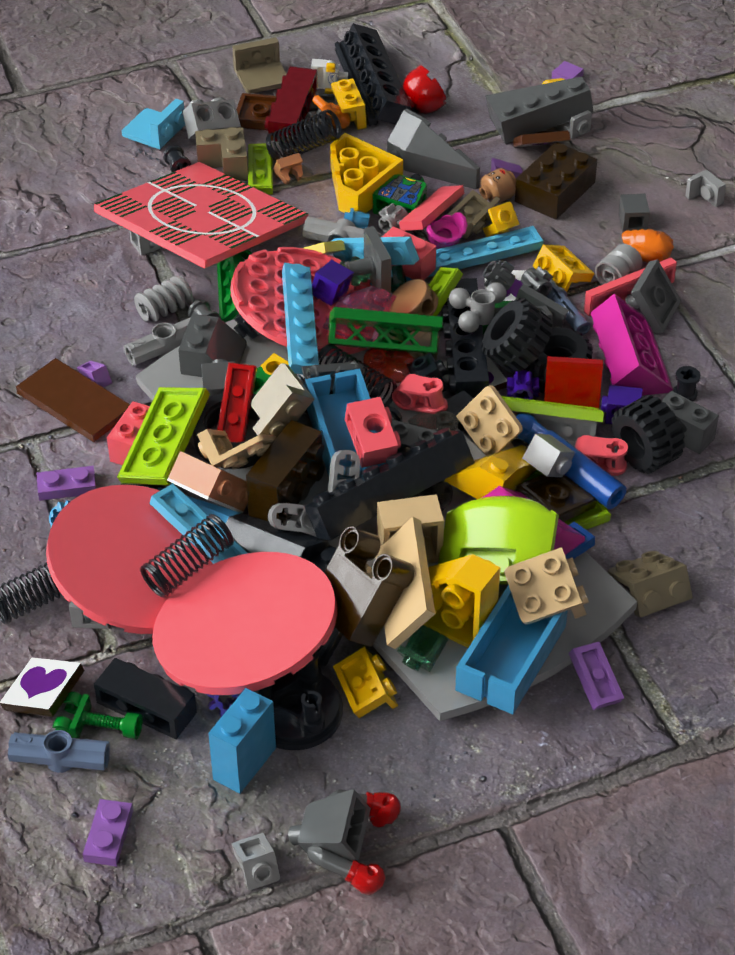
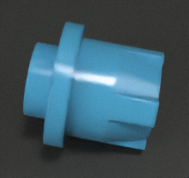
(359, 218)

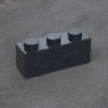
(133, 690)

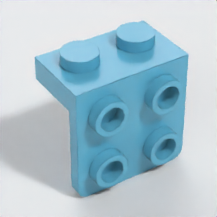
(156, 127)

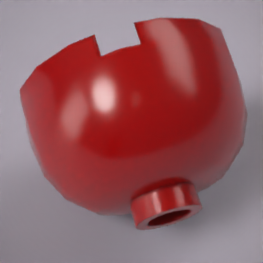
(422, 92)

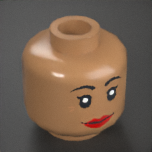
(498, 183)

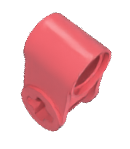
(420, 392)
(602, 452)

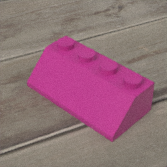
(629, 347)

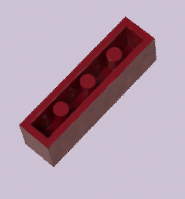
(292, 100)

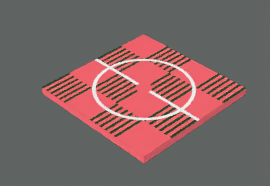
(201, 214)

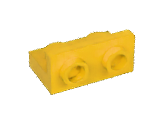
(350, 101)
(562, 266)
(364, 682)

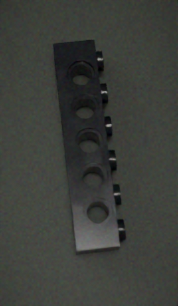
(376, 73)
(467, 360)

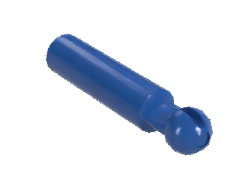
(583, 470)

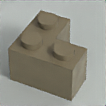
(223, 149)

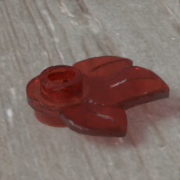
(390, 363)

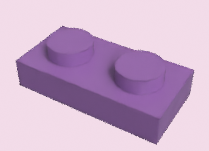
(65, 482)
(596, 675)
(108, 832)

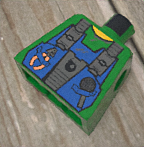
(400, 191)

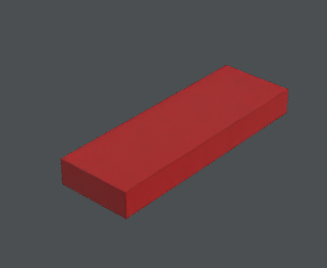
(237, 401)

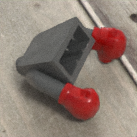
(336, 830)

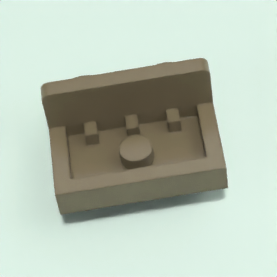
(475, 210)

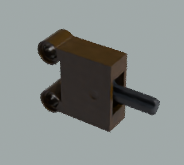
(362, 593)

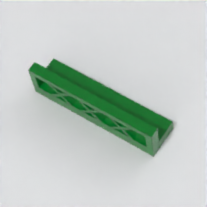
(225, 272)
(380, 320)

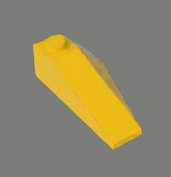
(491, 471)

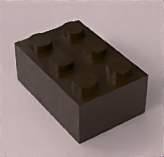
(555, 180)
(285, 470)

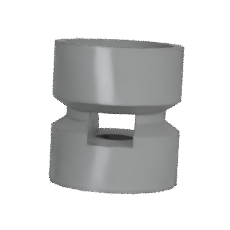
(618, 263)

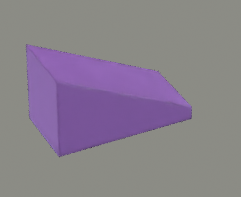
(514, 168)
(96, 372)

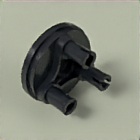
(304, 707)

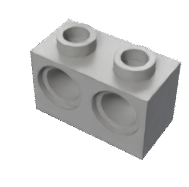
(210, 115)

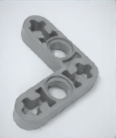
(335, 469)

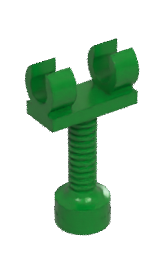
(81, 705)

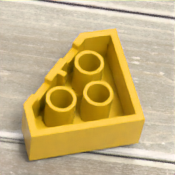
(359, 171)
(463, 597)

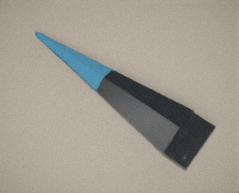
(259, 536)

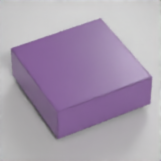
(567, 71)

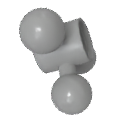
(481, 304)

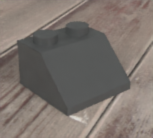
(208, 340)

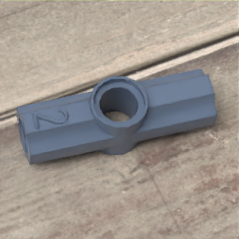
(59, 751)

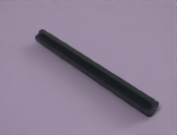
(348, 66)

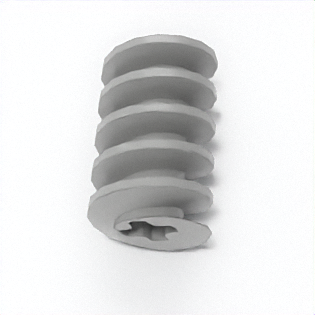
(163, 297)

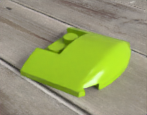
(499, 531)

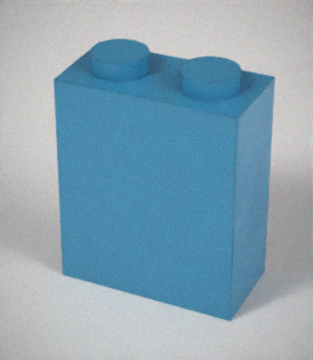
(242, 740)

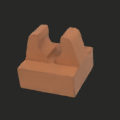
(288, 165)

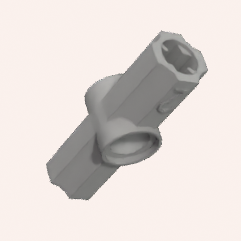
(326, 231)
(163, 339)

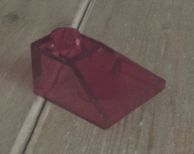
(366, 299)

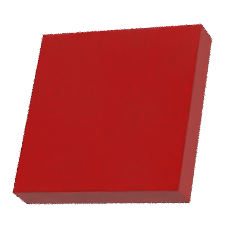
(573, 381)

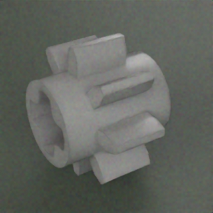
(391, 217)

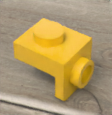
(502, 218)

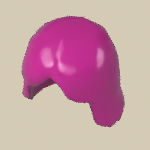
(447, 230)

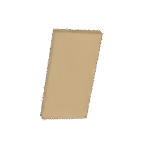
(416, 601)

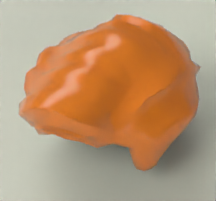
(649, 244)

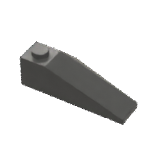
(428, 152)

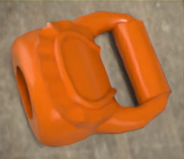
(344, 118)

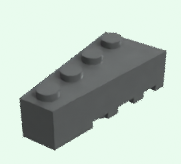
(538, 107)

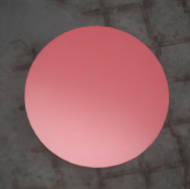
(260, 298)
(99, 552)
(244, 623)

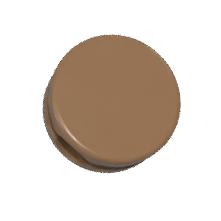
(415, 298)

